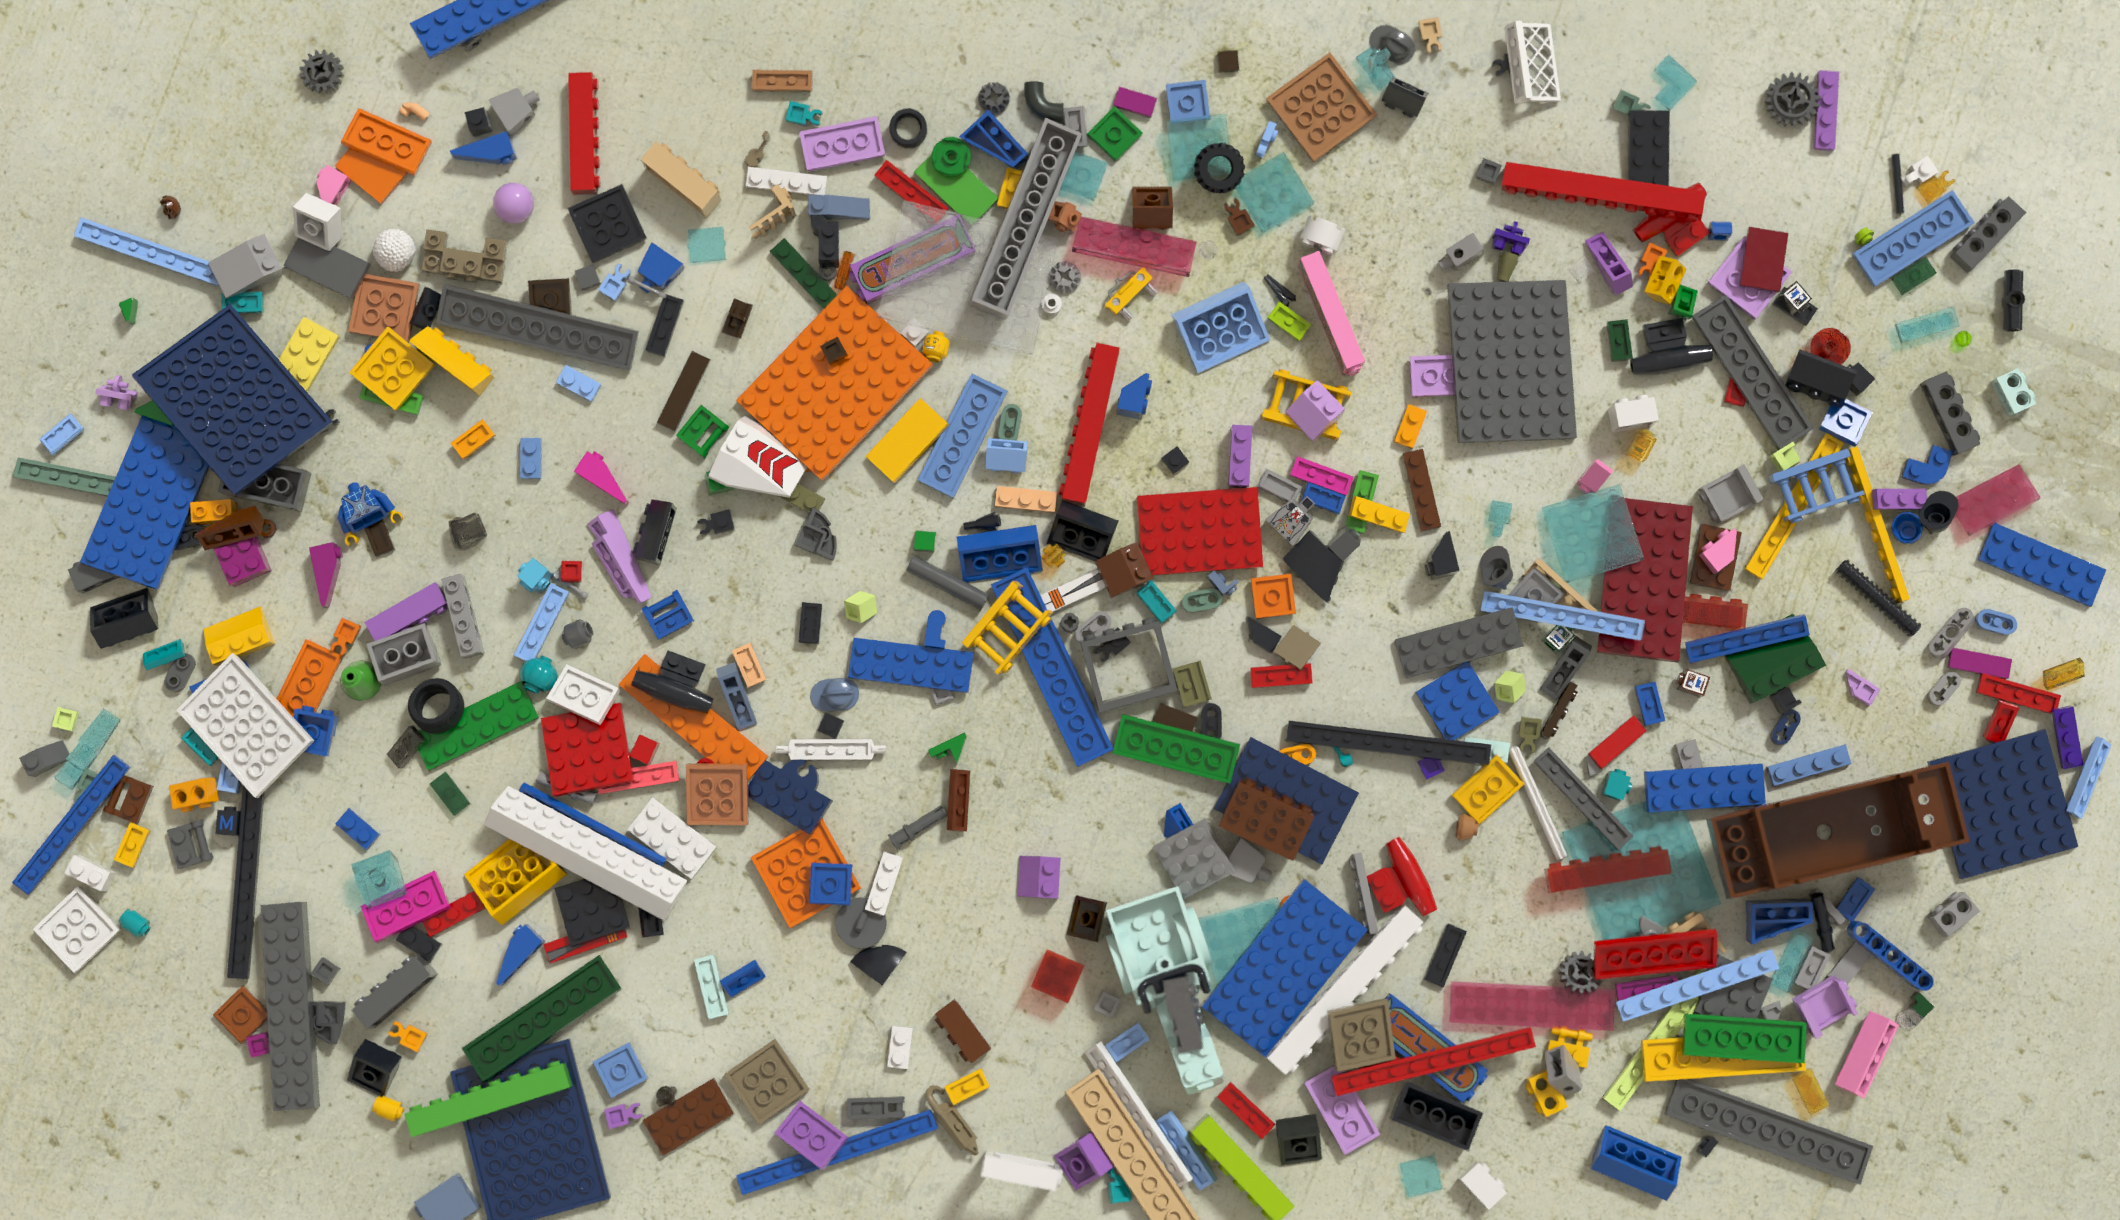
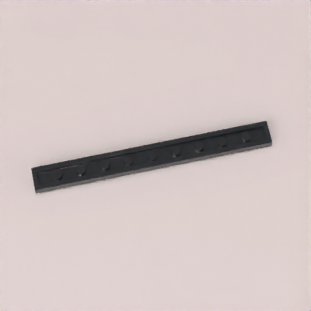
(1388, 743)
(245, 885)

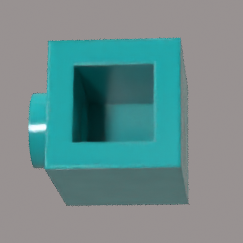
(1616, 785)

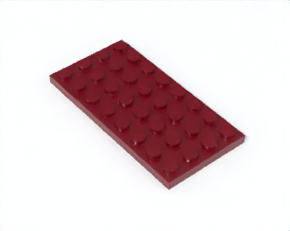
(1651, 587)

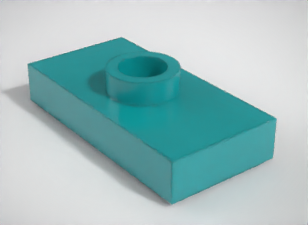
(1156, 602)
(163, 654)
(196, 743)

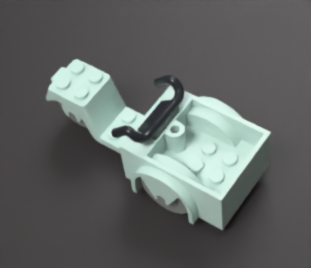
(1161, 942)

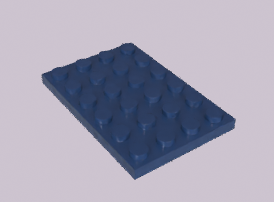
(1327, 797)

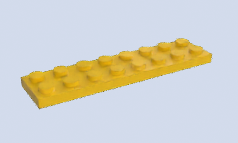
(1664, 1061)

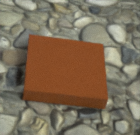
(241, 1014)

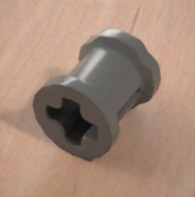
(1065, 626)

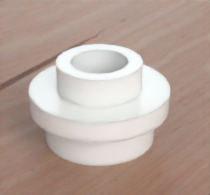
(1052, 310)

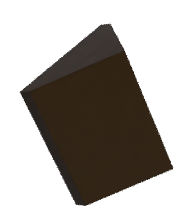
(1086, 918)

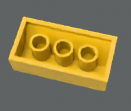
(452, 360)

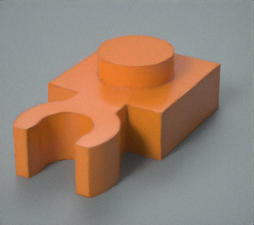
(1650, 258)
(346, 633)

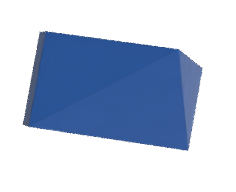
(1176, 820)

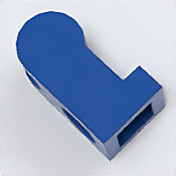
(935, 622)

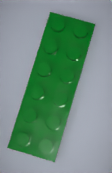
(479, 725)
(1176, 748)
(1744, 1038)

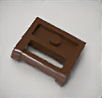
(134, 801)

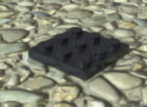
(607, 223)
(590, 912)

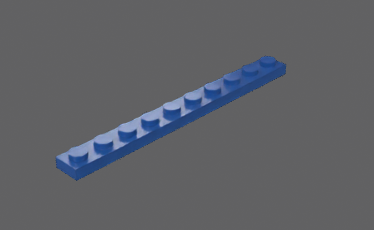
(854, 1146)

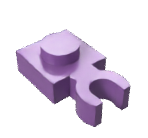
(619, 1115)

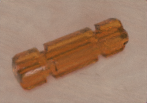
(844, 268)

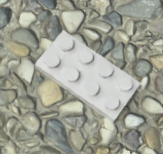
(672, 838)

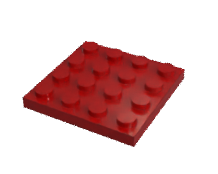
(585, 753)

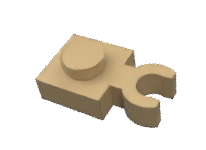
(1430, 32)

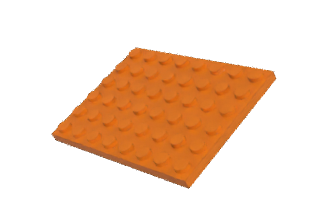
(829, 408)

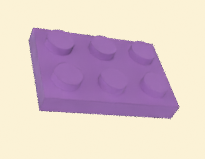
(811, 1135)

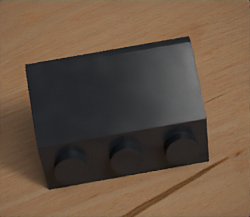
(1820, 379)
(655, 531)
(1082, 531)
(123, 618)

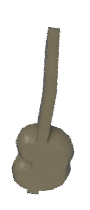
(757, 154)

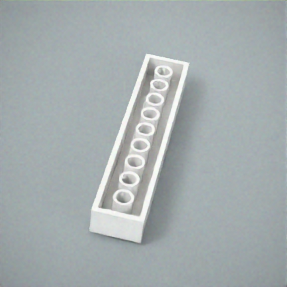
(585, 852)
(1345, 988)

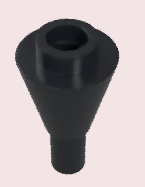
(988, 522)

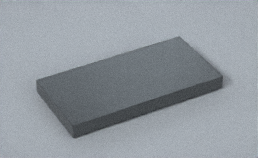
(331, 268)

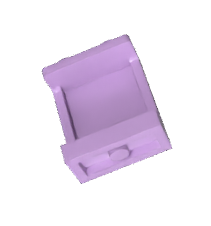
(1824, 1004)

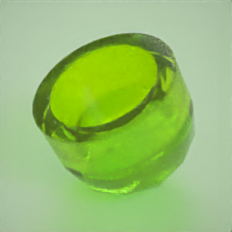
(1959, 339)

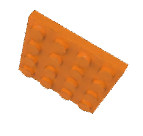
(787, 870)

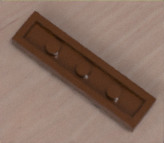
(1421, 490)

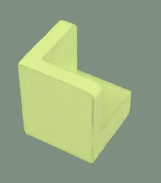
(1785, 457)
(860, 606)
(1510, 686)

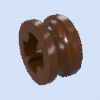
(272, 530)

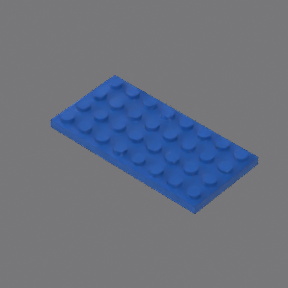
(146, 505)
(1284, 967)

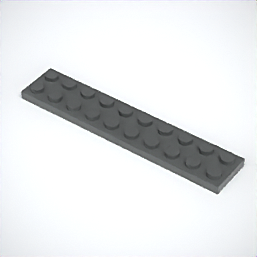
(537, 327)
(1769, 1130)

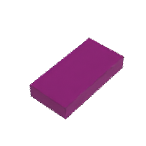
(1135, 102)

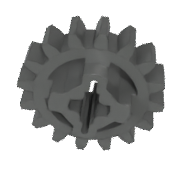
(319, 78)
(1577, 966)

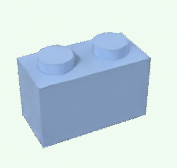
(1006, 455)

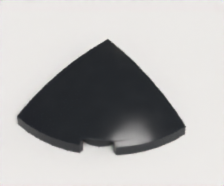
(879, 961)

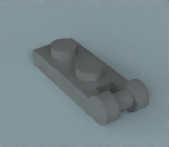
(875, 1107)

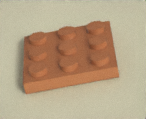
(384, 304)
(717, 794)

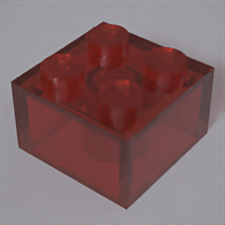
(1057, 976)

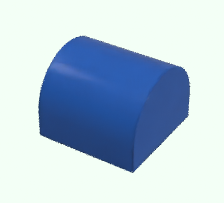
(1720, 230)

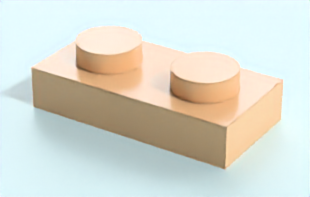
(749, 665)

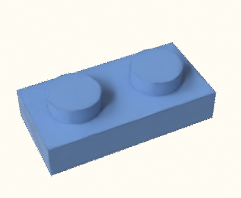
(530, 458)

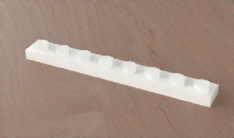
(1104, 1062)

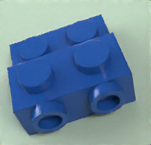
(319, 726)

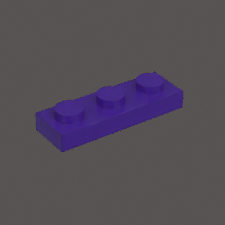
(2067, 737)

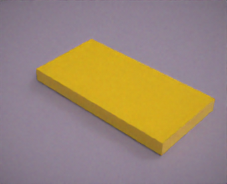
(907, 440)

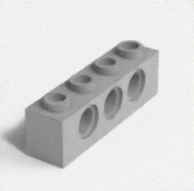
(462, 616)

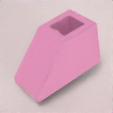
(1721, 552)

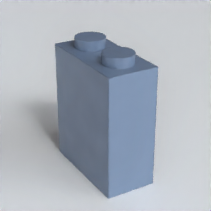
(447, 1201)

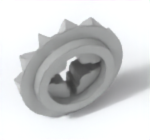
(1065, 286)

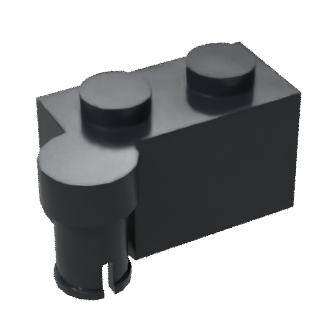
(828, 241)

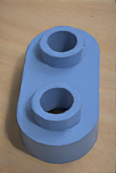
(1995, 622)

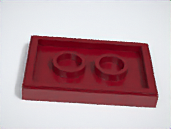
(1763, 259)

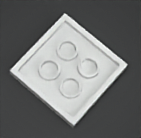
(76, 929)

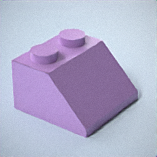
(1315, 410)

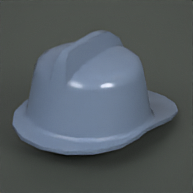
(834, 694)

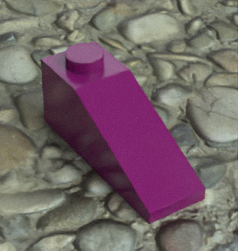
(326, 569)

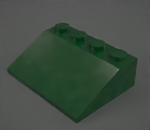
(1774, 666)

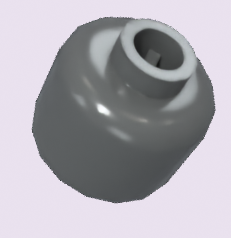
(577, 633)

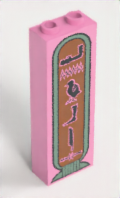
(1331, 313)

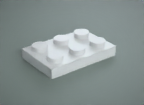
(583, 694)

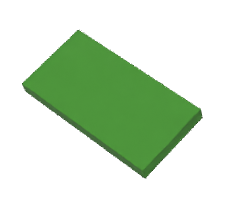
(961, 193)

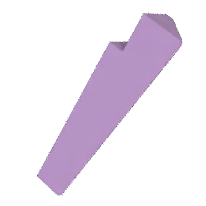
(618, 557)

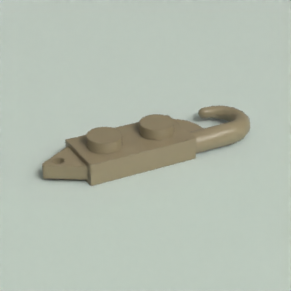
(952, 1122)

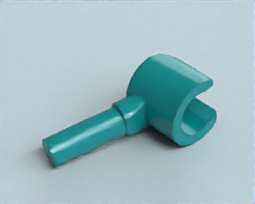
(1345, 760)

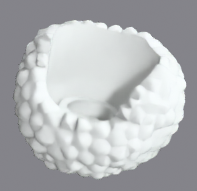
(394, 250)

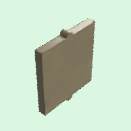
(1297, 647)

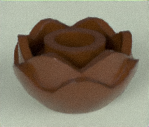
(170, 207)

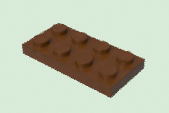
(688, 1116)

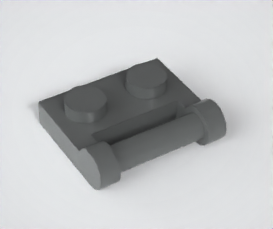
(183, 844)

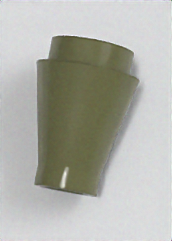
(1507, 264)

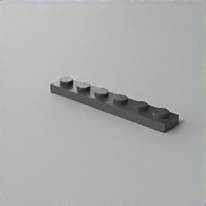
(1583, 799)

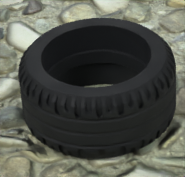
(425, 691)

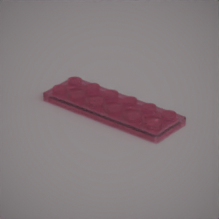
(1134, 246)

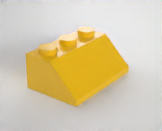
(238, 635)

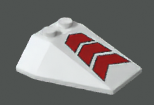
(756, 461)

